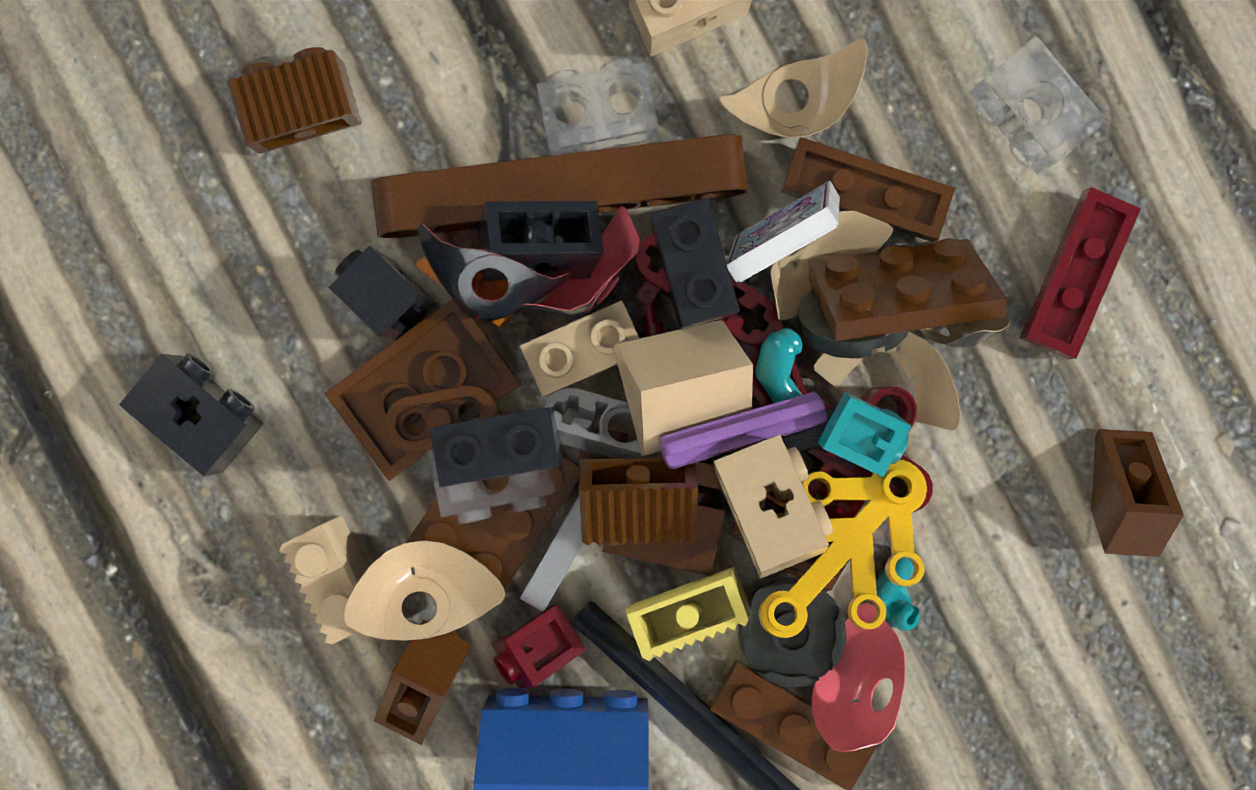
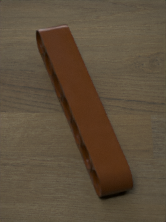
(613, 177)

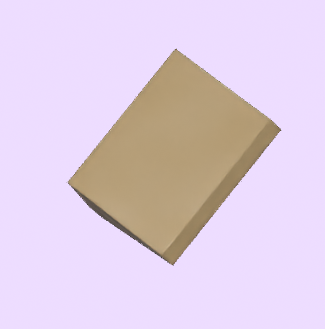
(683, 380)

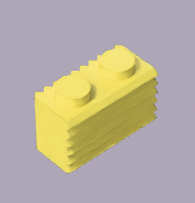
(689, 613)

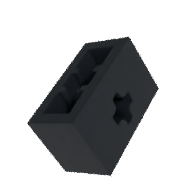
(543, 236)
(694, 264)
(381, 293)
(164, 407)
(496, 446)

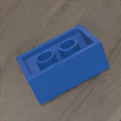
(563, 741)

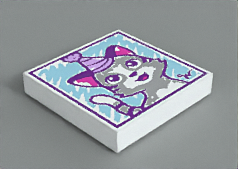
(784, 232)

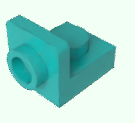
(865, 434)

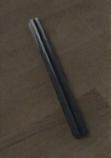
(679, 701)

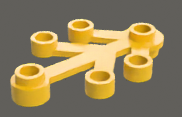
(854, 541)

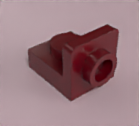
(537, 649)

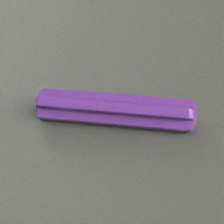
(742, 430)

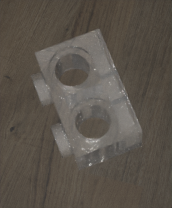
(600, 124)

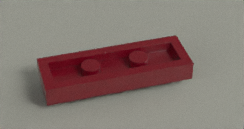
(1080, 273)

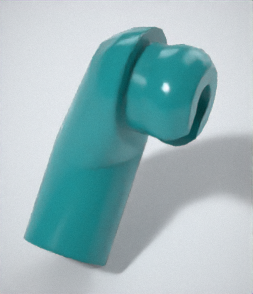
(776, 363)
(898, 604)

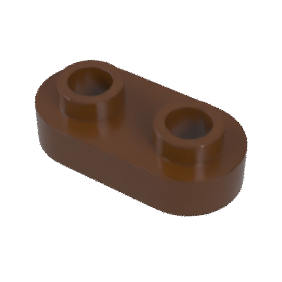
(437, 409)

